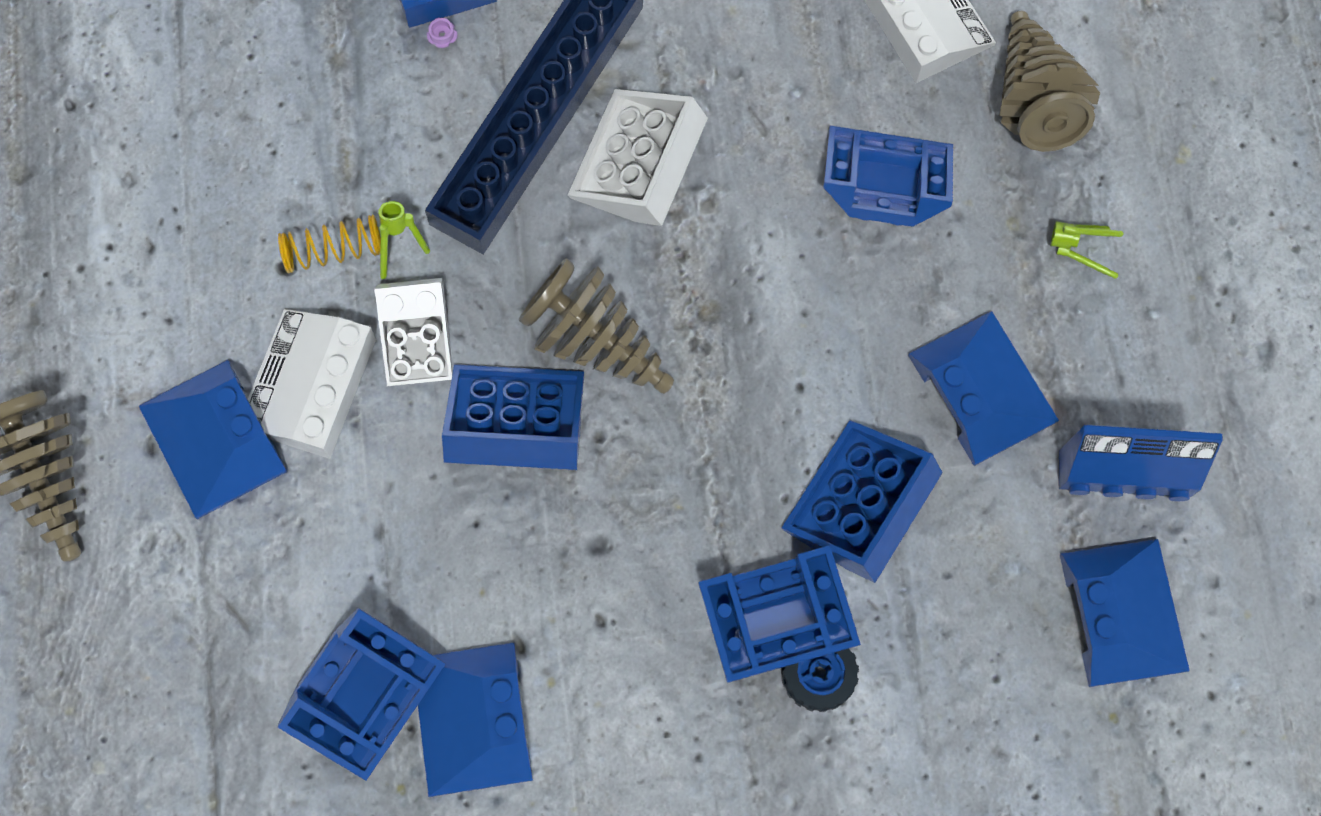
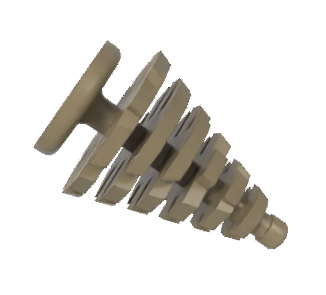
(1045, 89)
(586, 323)
(36, 476)

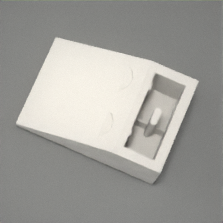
(414, 331)

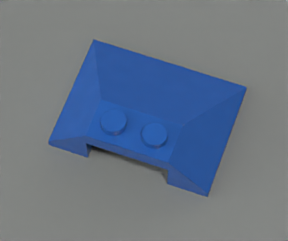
(888, 176)
(984, 387)
(212, 439)
(1125, 612)
(779, 614)
(359, 693)
(474, 723)

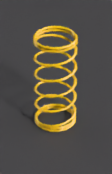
(286, 247)

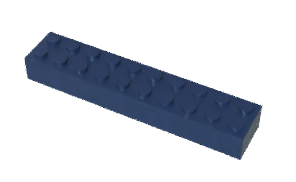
(529, 119)

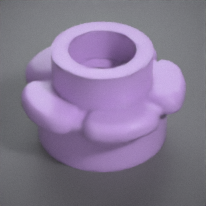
(439, 26)

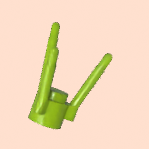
(393, 222)
(1068, 235)

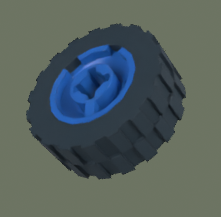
(821, 693)

